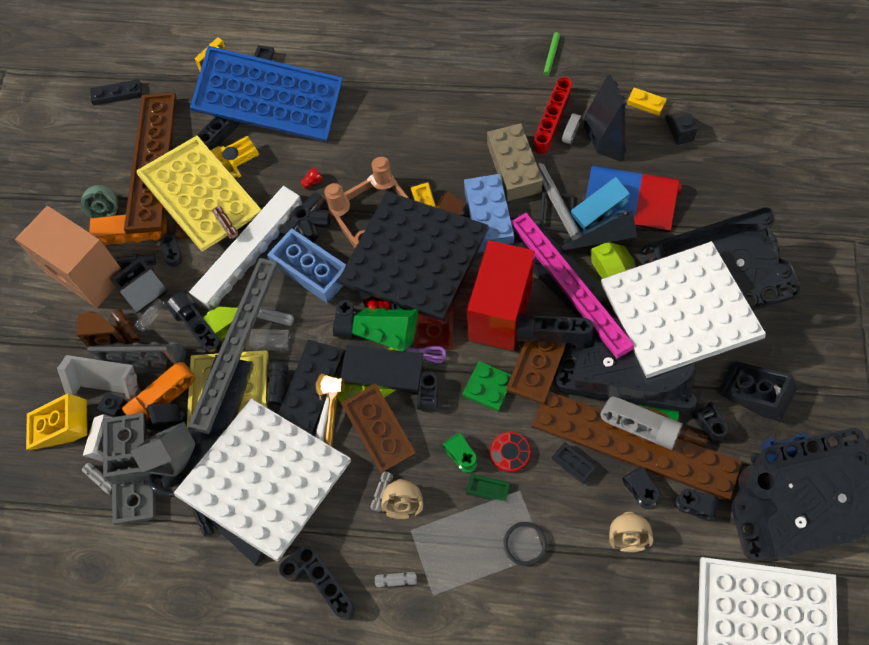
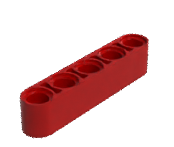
(552, 115)

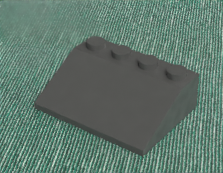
(143, 357)

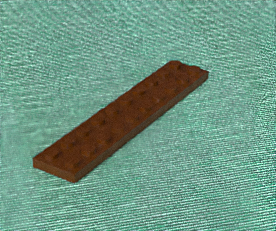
(153, 140)
(684, 463)

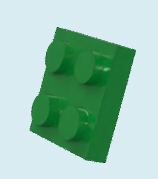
(487, 386)

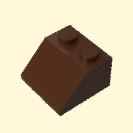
(96, 331)

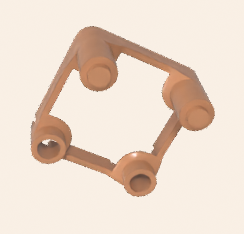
(339, 202)

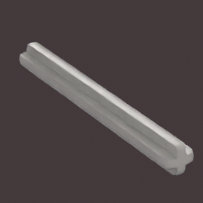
(557, 201)

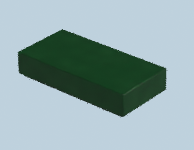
(487, 488)

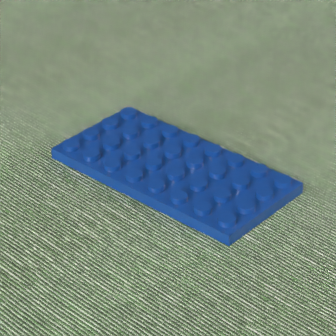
(266, 94)

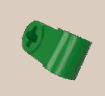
(459, 450)

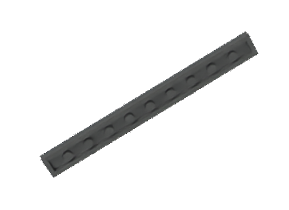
(232, 347)

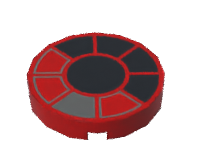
(510, 452)

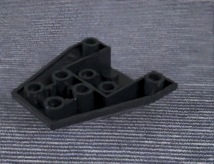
(606, 121)

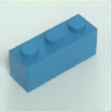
(601, 204)

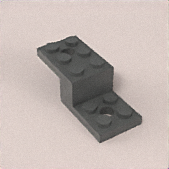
(124, 472)

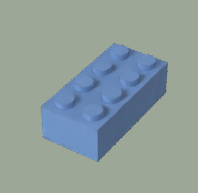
(488, 205)
(308, 265)

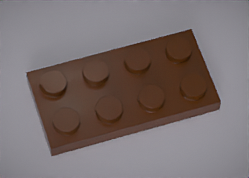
(536, 370)
(378, 428)

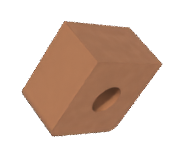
(70, 255)

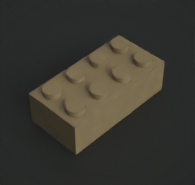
(514, 162)

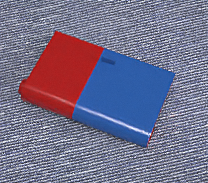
(650, 195)

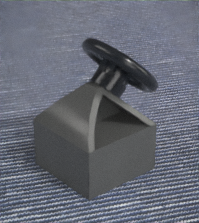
(165, 457)

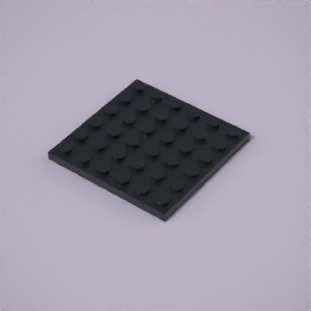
(414, 255)

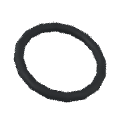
(511, 557)

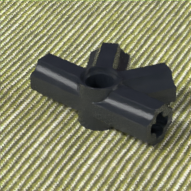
(312, 218)

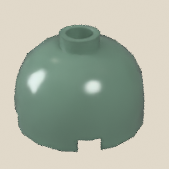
(99, 202)

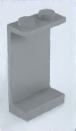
(98, 375)

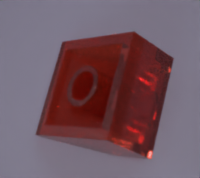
(435, 332)

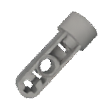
(641, 422)

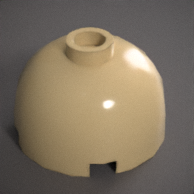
(401, 499)
(630, 532)

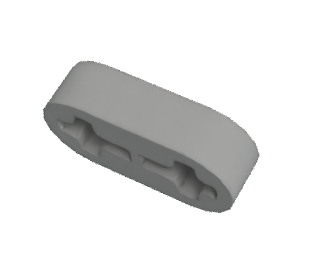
(571, 128)

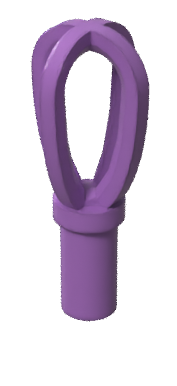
(431, 349)

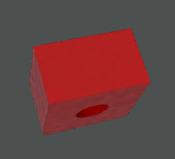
(500, 295)

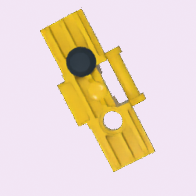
(235, 155)

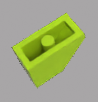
(220, 320)

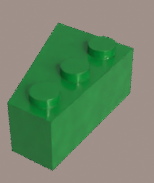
(387, 327)

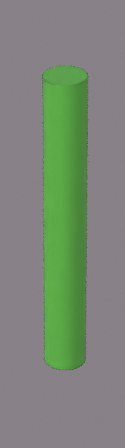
(551, 55)

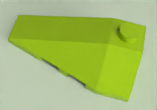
(611, 259)

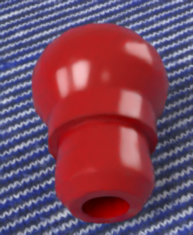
(312, 178)
(379, 304)

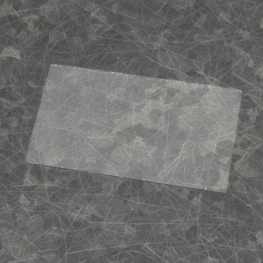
(472, 543)

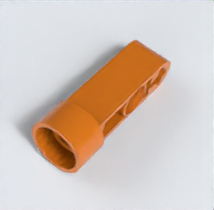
(162, 390)

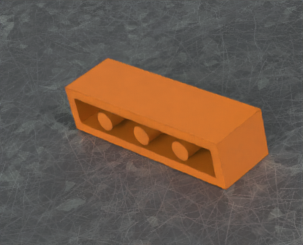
(111, 231)

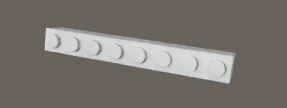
(245, 249)

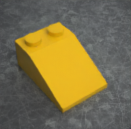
(57, 422)

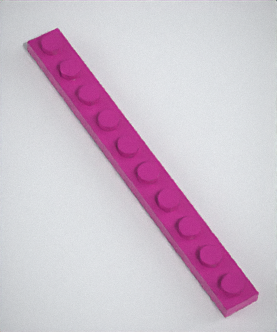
(573, 286)

